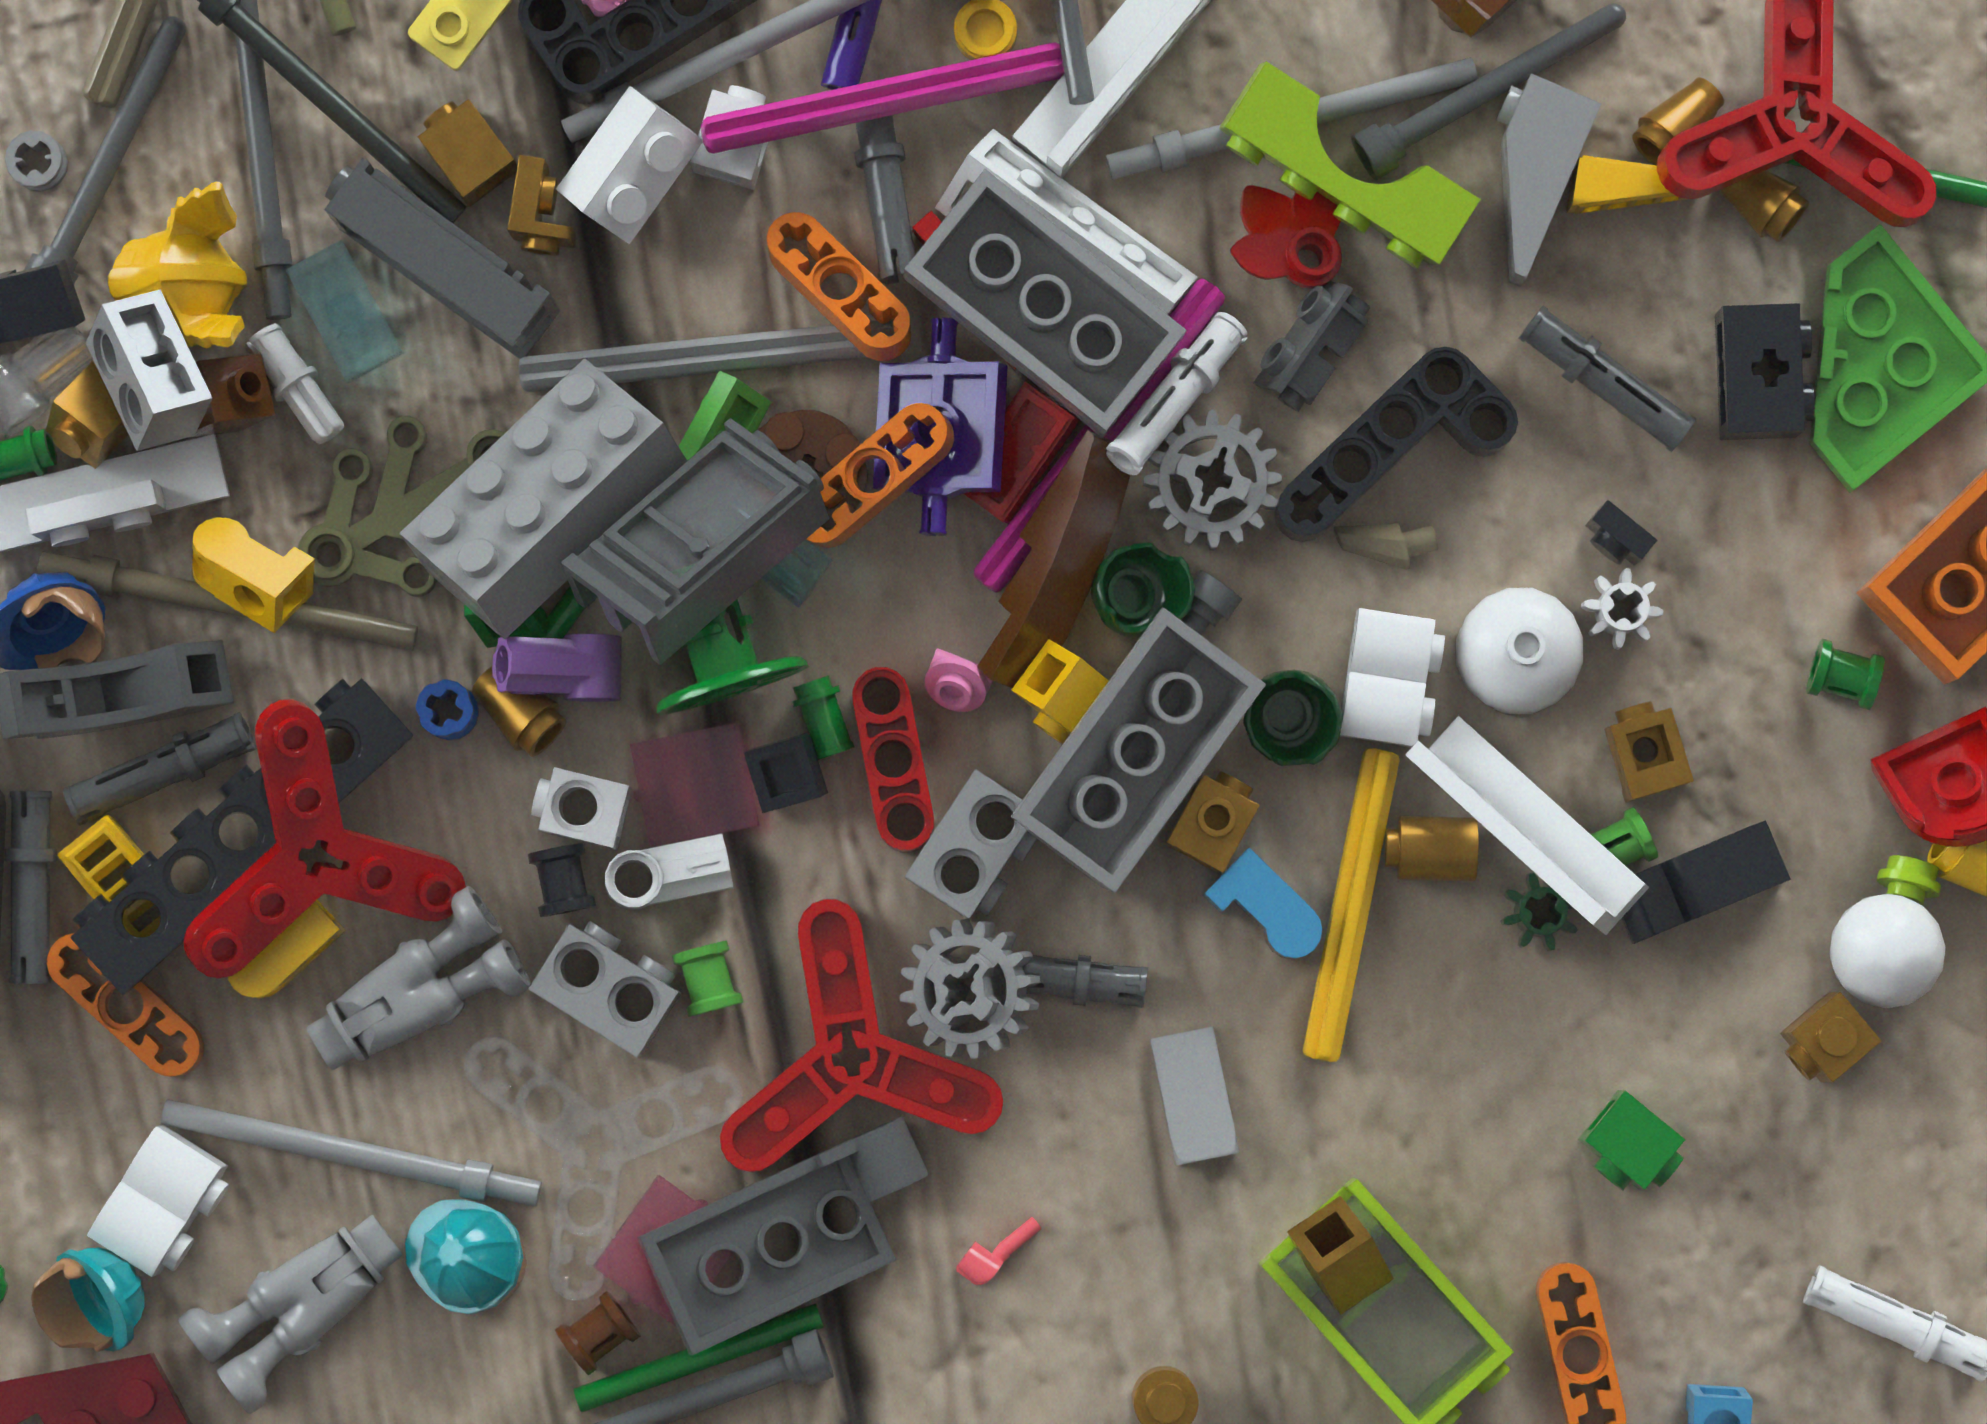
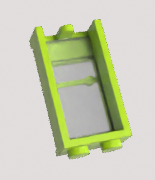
(1409, 1339)

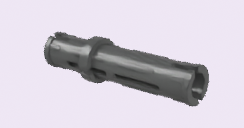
(881, 161)
(1606, 378)
(182, 759)
(30, 886)

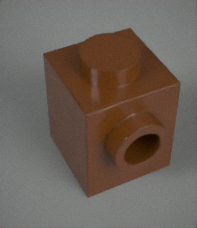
(238, 394)

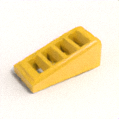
(1614, 184)
(85, 845)

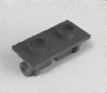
(1325, 318)

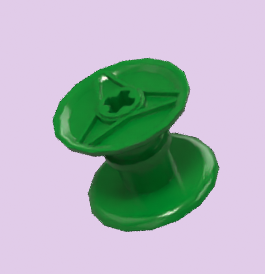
(726, 665)

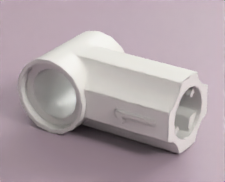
(676, 871)

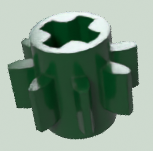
(1523, 916)

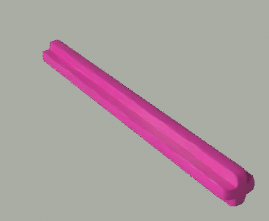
(882, 98)
(1009, 549)

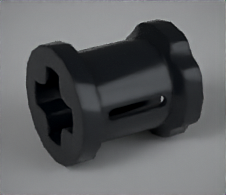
(561, 880)

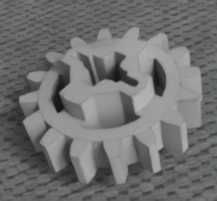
(1241, 489)
(947, 974)

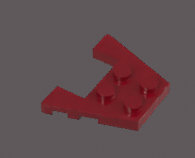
(98, 1393)

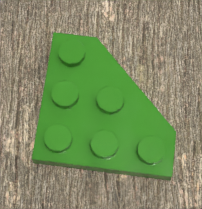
(1886, 360)

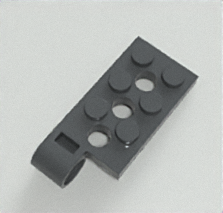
(856, 1170)

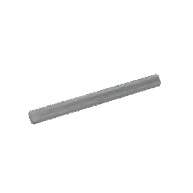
(698, 356)

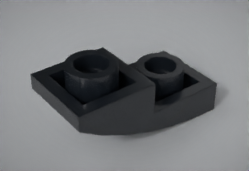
(38, 302)

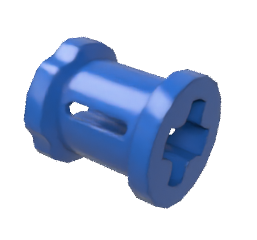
(465, 701)

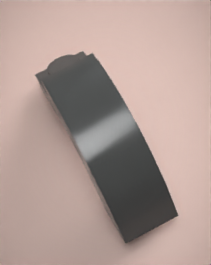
(114, 691)

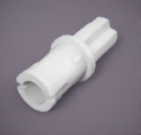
(295, 383)

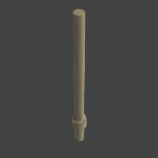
(107, 577)

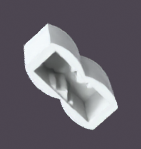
(1389, 678)
(158, 1202)

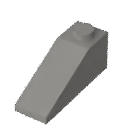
(1537, 159)

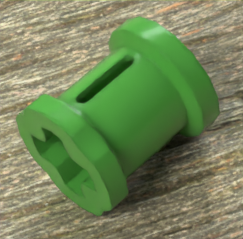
(1628, 839)
(707, 978)

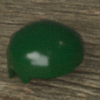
(1136, 584)
(1294, 719)

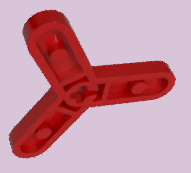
(1831, 146)
(279, 886)
(816, 1089)

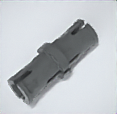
(1088, 980)

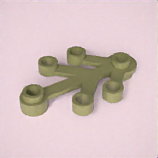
(390, 514)

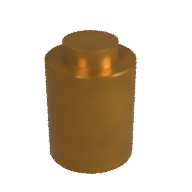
(1433, 848)
(1165, 1397)

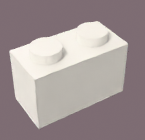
(629, 165)

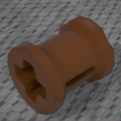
(597, 1333)

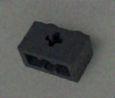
(1744, 403)

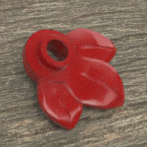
(1280, 230)

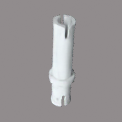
(1192, 373)
(1892, 1320)

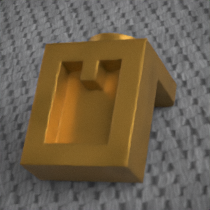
(532, 197)

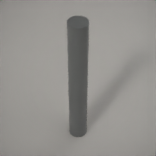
(1073, 51)

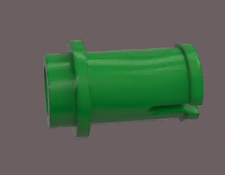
(27, 453)
(823, 717)

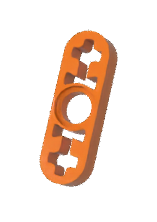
(843, 313)
(922, 460)
(150, 1048)
(1584, 1303)

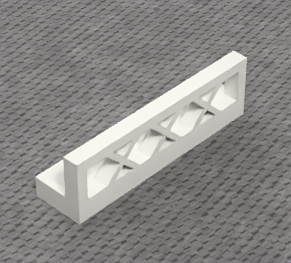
(1118, 64)
(1086, 222)
(1530, 824)

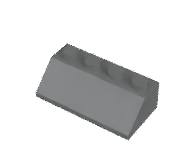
(1137, 751)

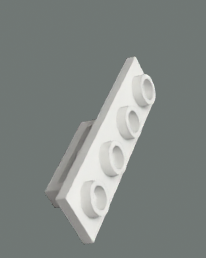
(116, 493)

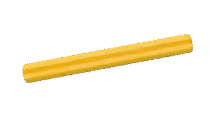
(1351, 905)

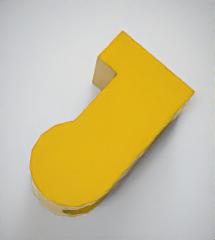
(250, 574)
(288, 953)

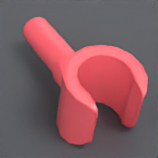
(982, 1265)

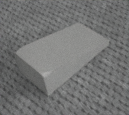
(1194, 1096)

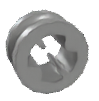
(35, 180)

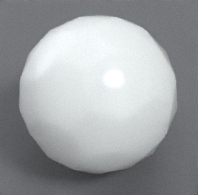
(1887, 950)

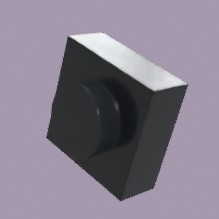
(1619, 535)
(785, 772)

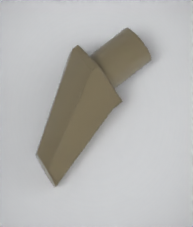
(1386, 542)

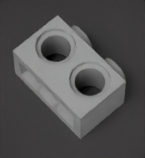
(148, 370)
(960, 837)
(598, 1002)

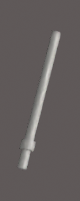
(711, 61)
(1173, 150)
(473, 1180)

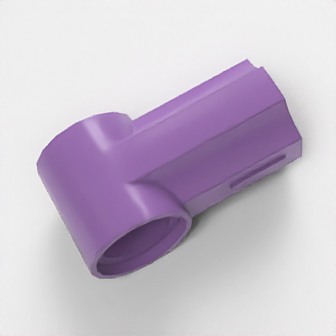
(576, 667)

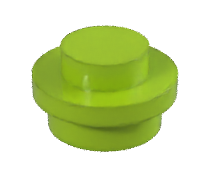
(1910, 878)

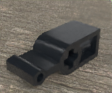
(1706, 881)

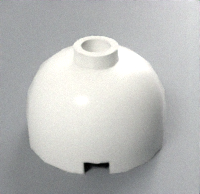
(1519, 650)

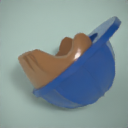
(51, 623)

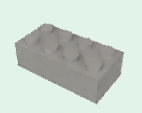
(1043, 303)
(541, 495)

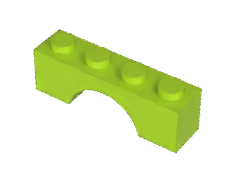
(1279, 123)

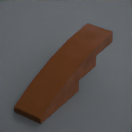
(1067, 545)

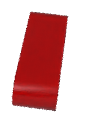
(899, 728)

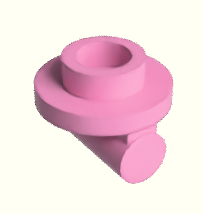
(956, 682)

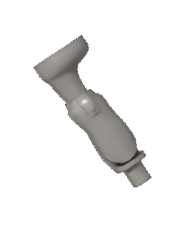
(408, 997)
(304, 1295)

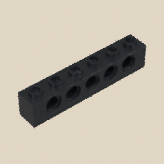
(127, 958)

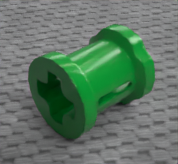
(1845, 674)

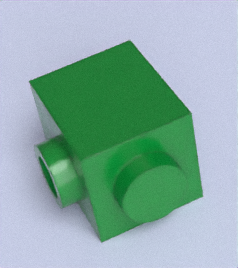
(1632, 1144)

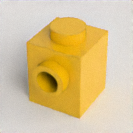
(1059, 689)

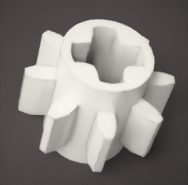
(1638, 613)

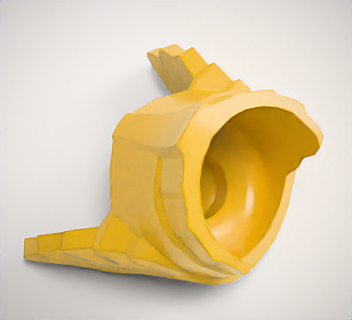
(188, 268)

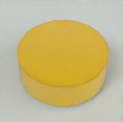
(985, 29)

